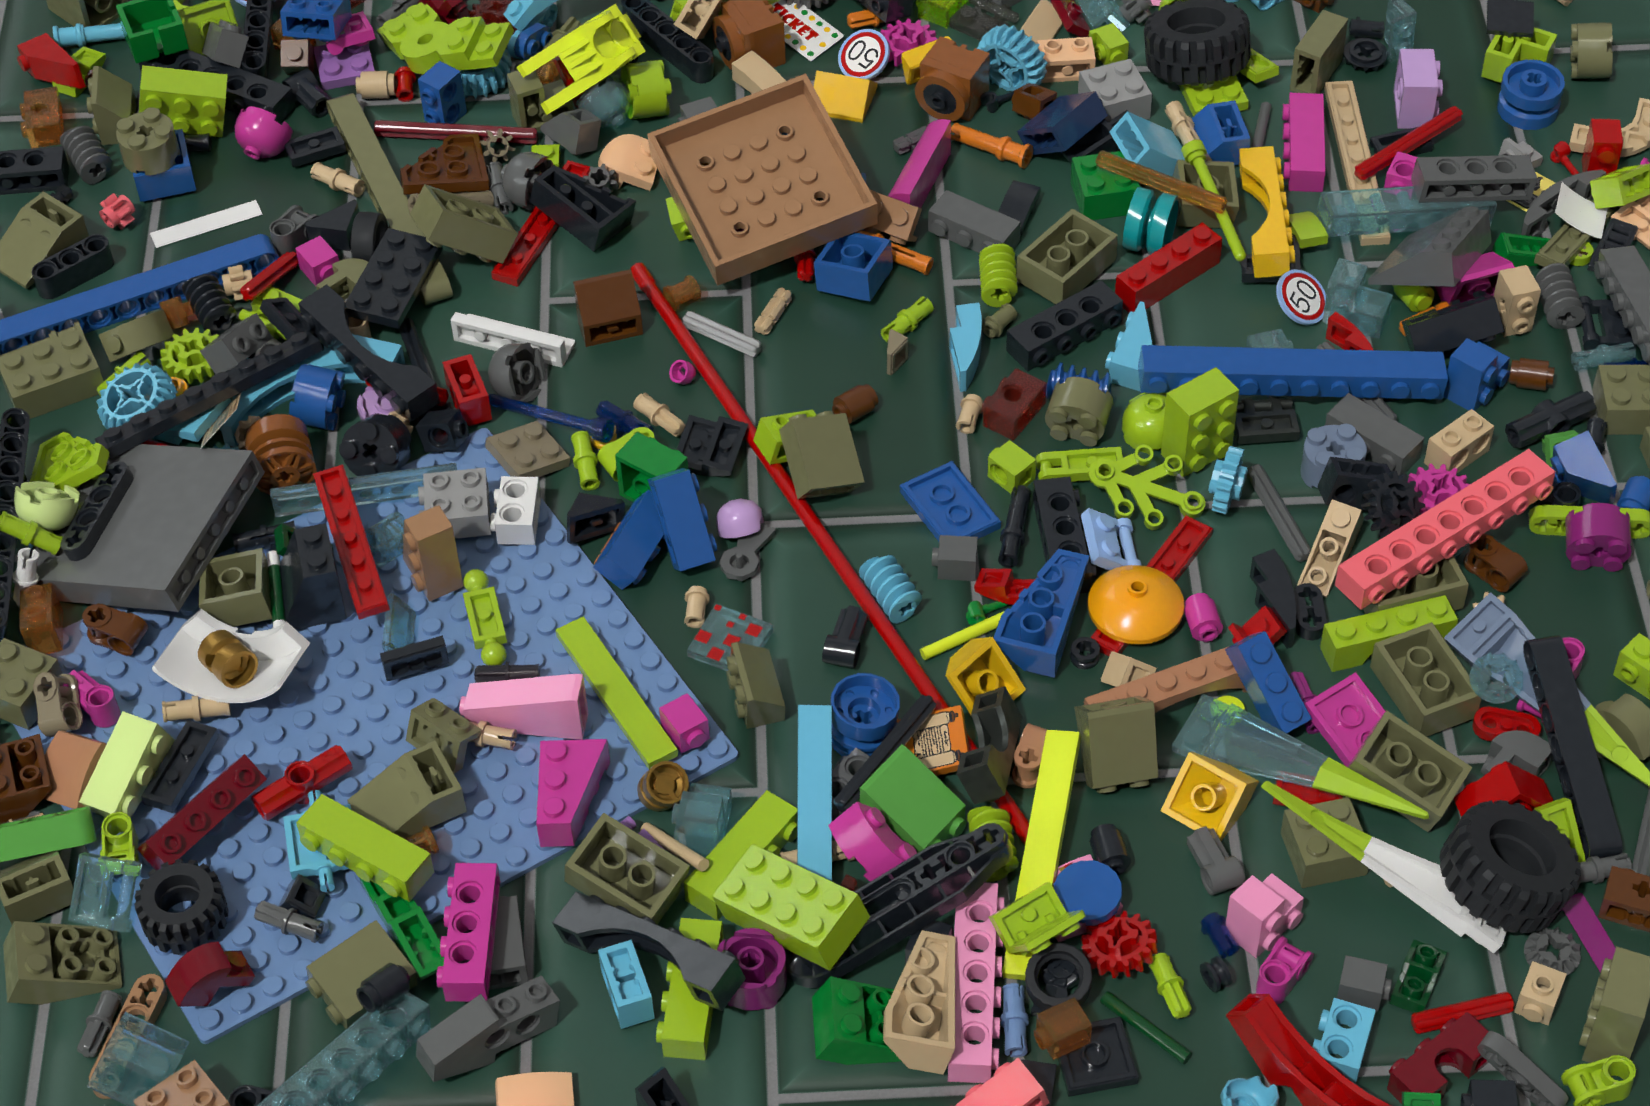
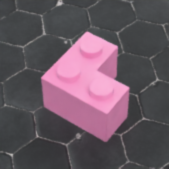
(1262, 912)

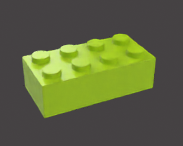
(793, 905)

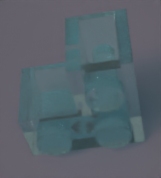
(1359, 304)
(702, 817)

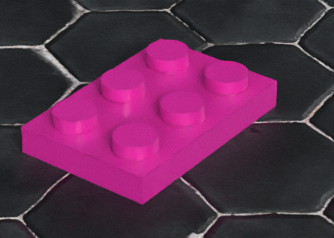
(1345, 715)

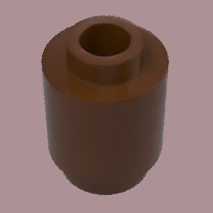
(1531, 374)
(855, 402)

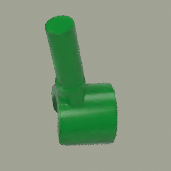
(977, 611)

